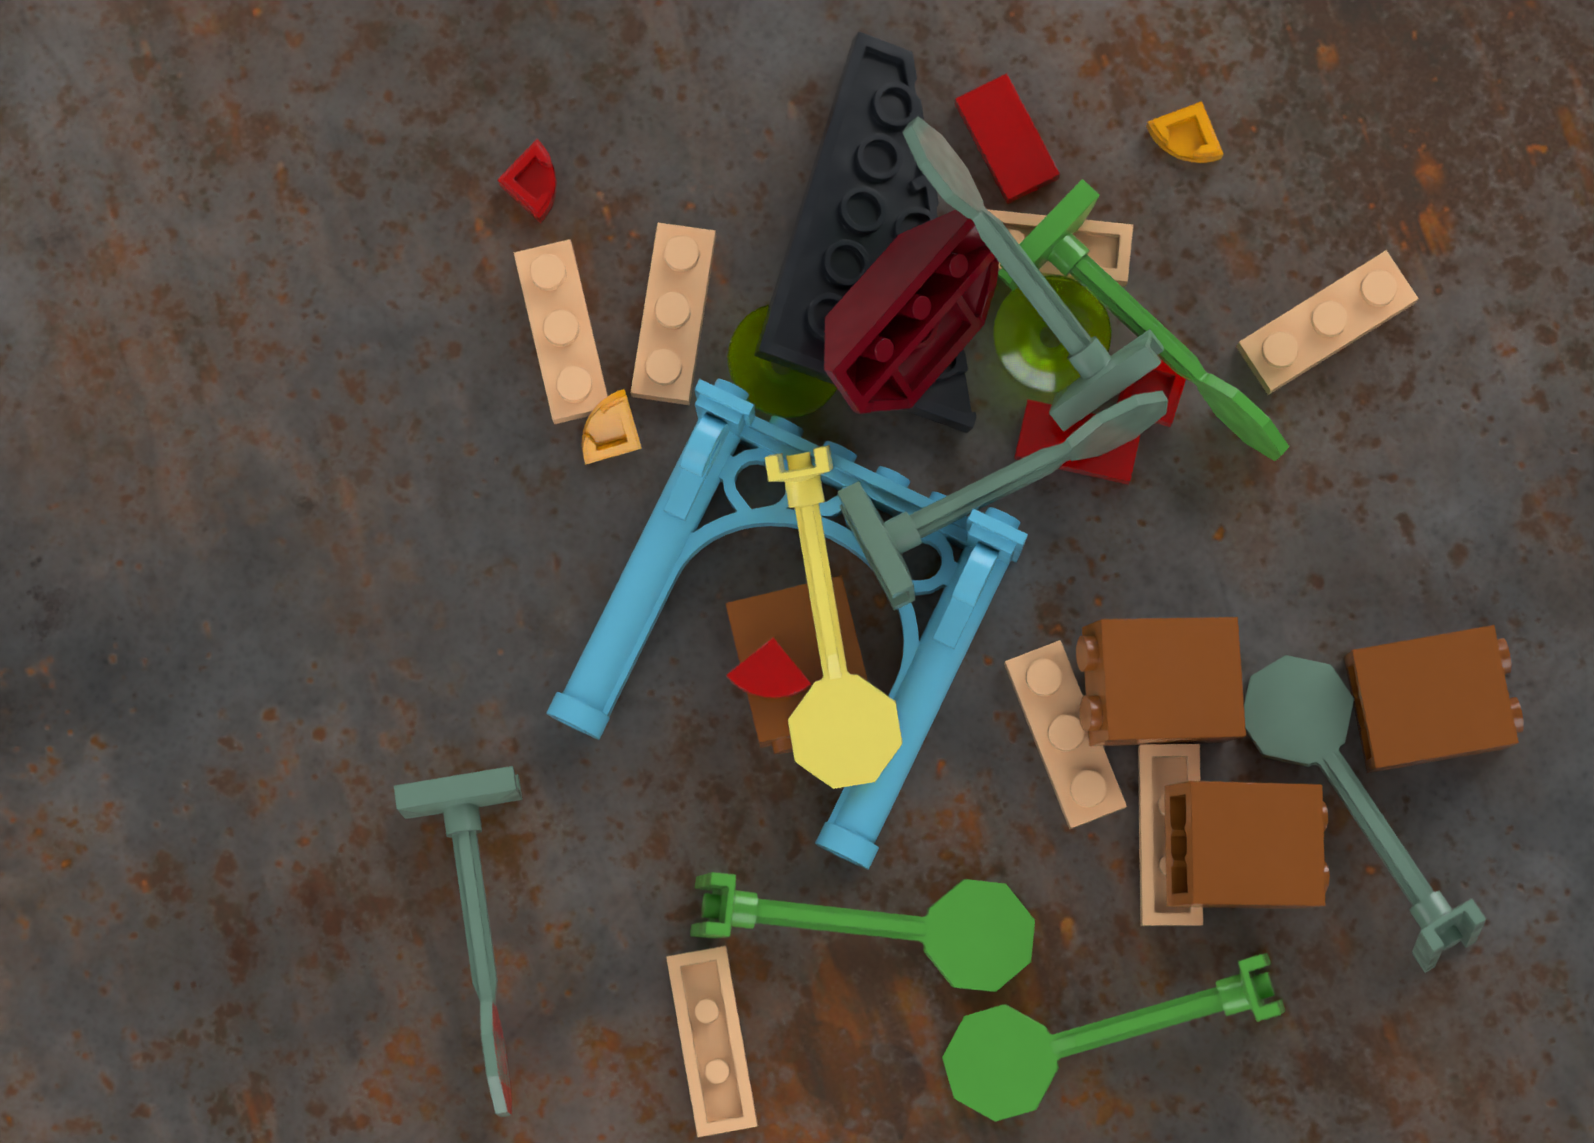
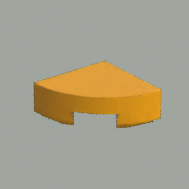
(1187, 134)
(610, 429)

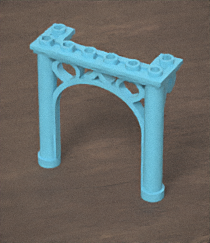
(672, 541)

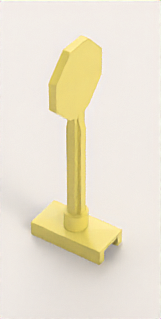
(843, 724)

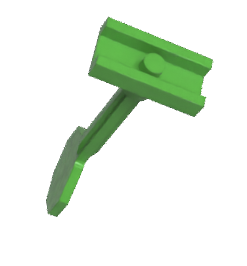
(1054, 242)
(971, 934)
(1007, 1060)

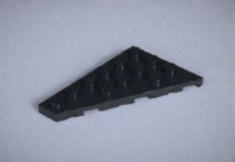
(853, 208)

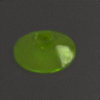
(1019, 330)
(770, 392)

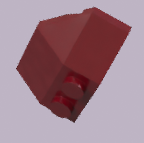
(910, 314)

